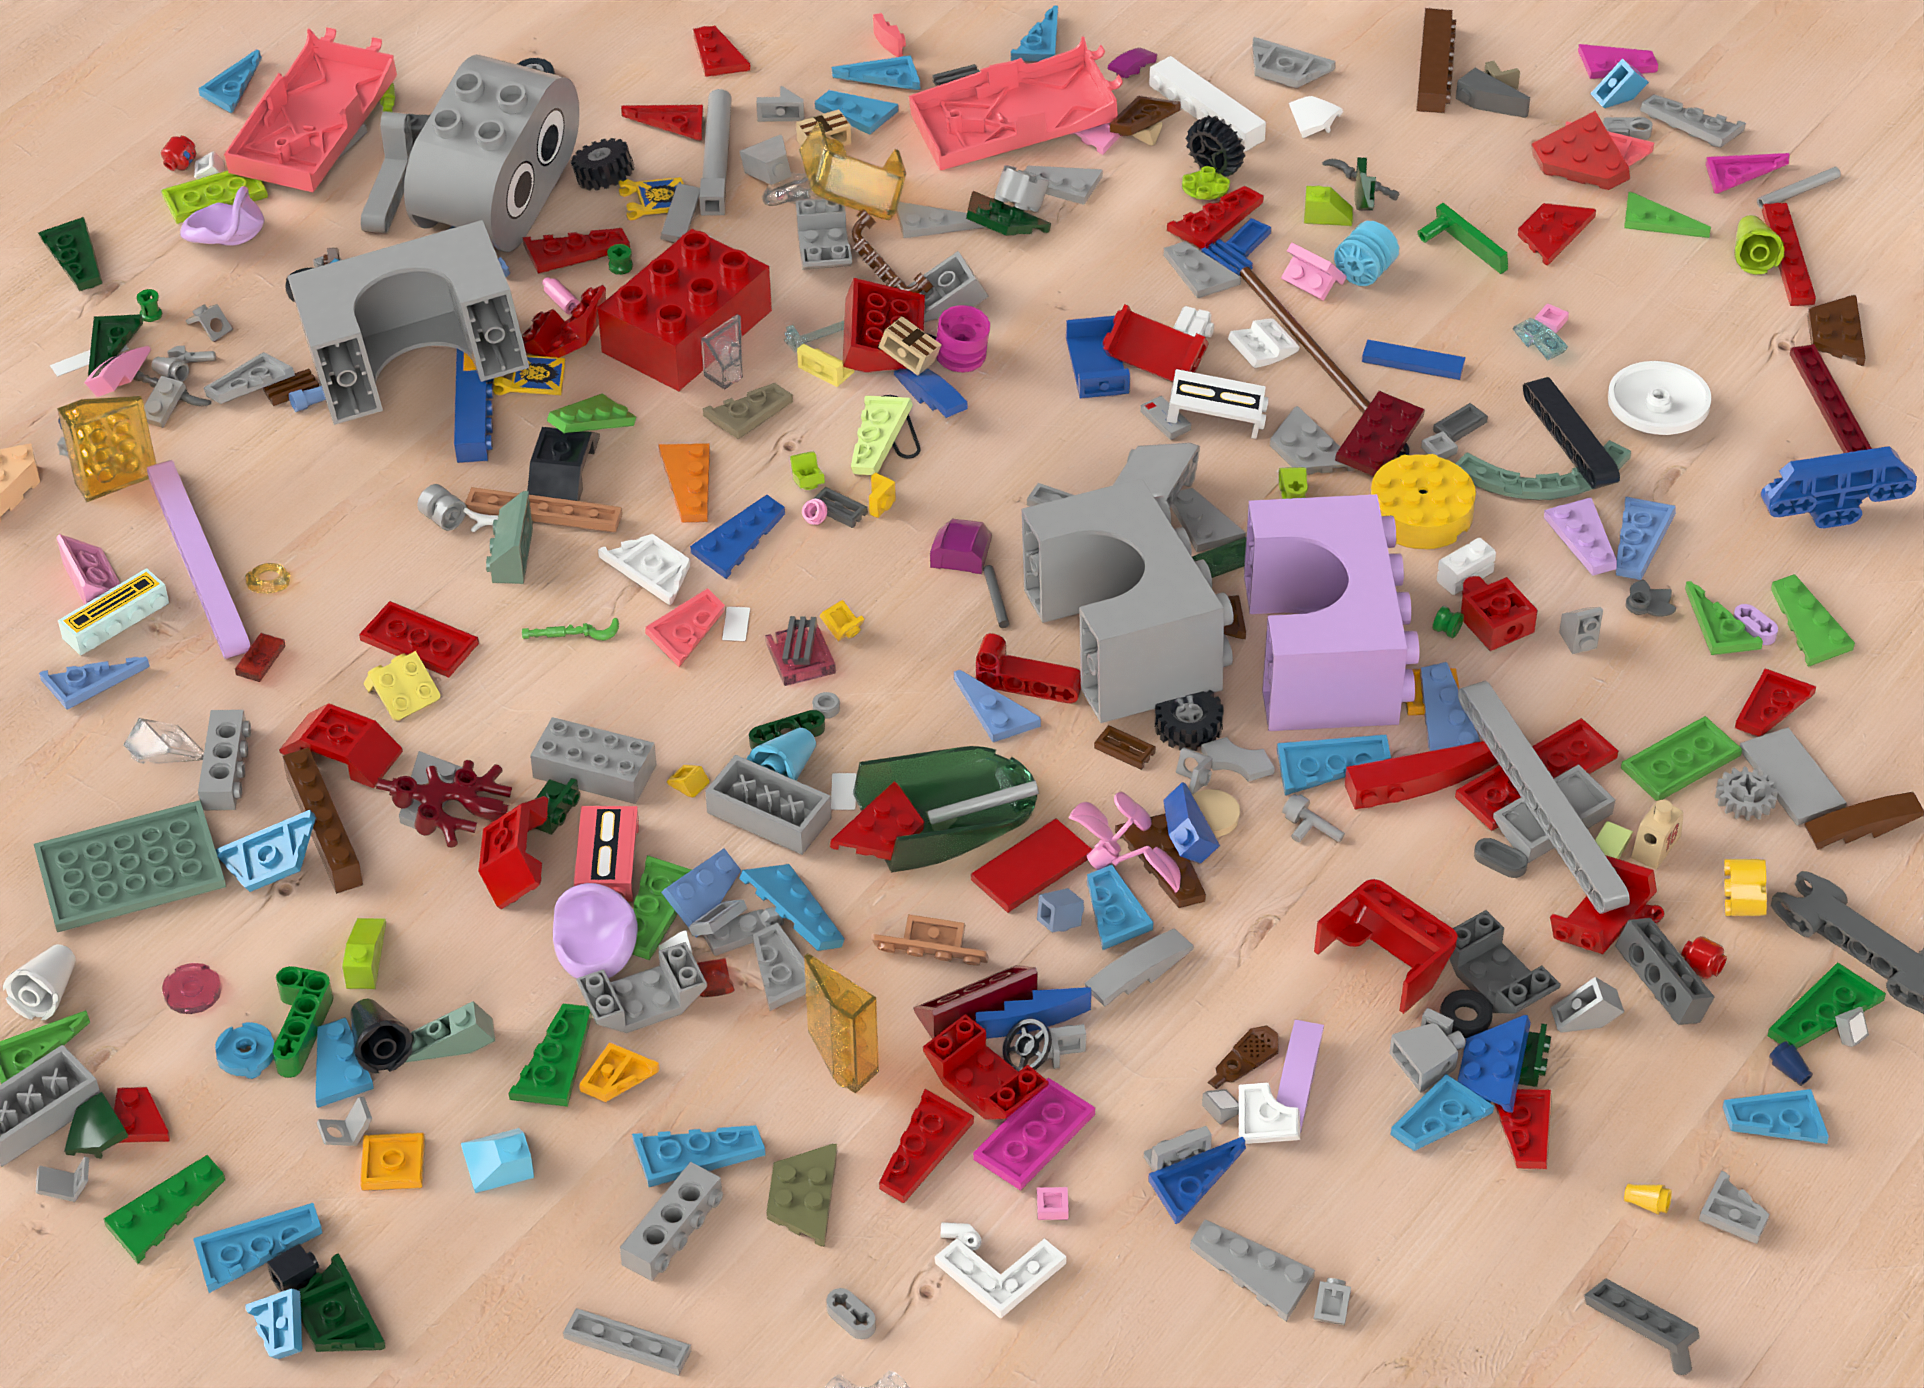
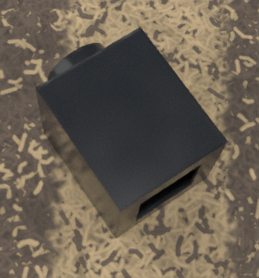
(292, 1269)

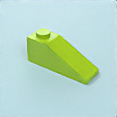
(363, 953)

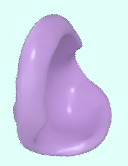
(225, 222)
(593, 930)

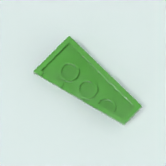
(1813, 625)
(651, 907)

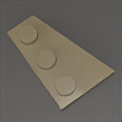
(747, 413)

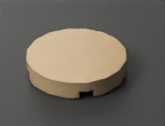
(1219, 810)

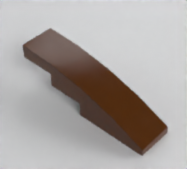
(1863, 818)

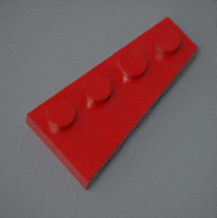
(1216, 218)
(576, 248)

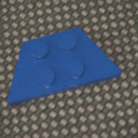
(1495, 1060)

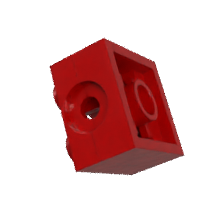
(1497, 611)

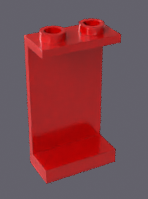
(1153, 345)
(1598, 931)

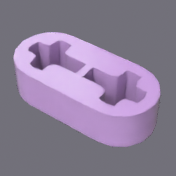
(1757, 623)

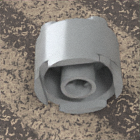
(1021, 188)

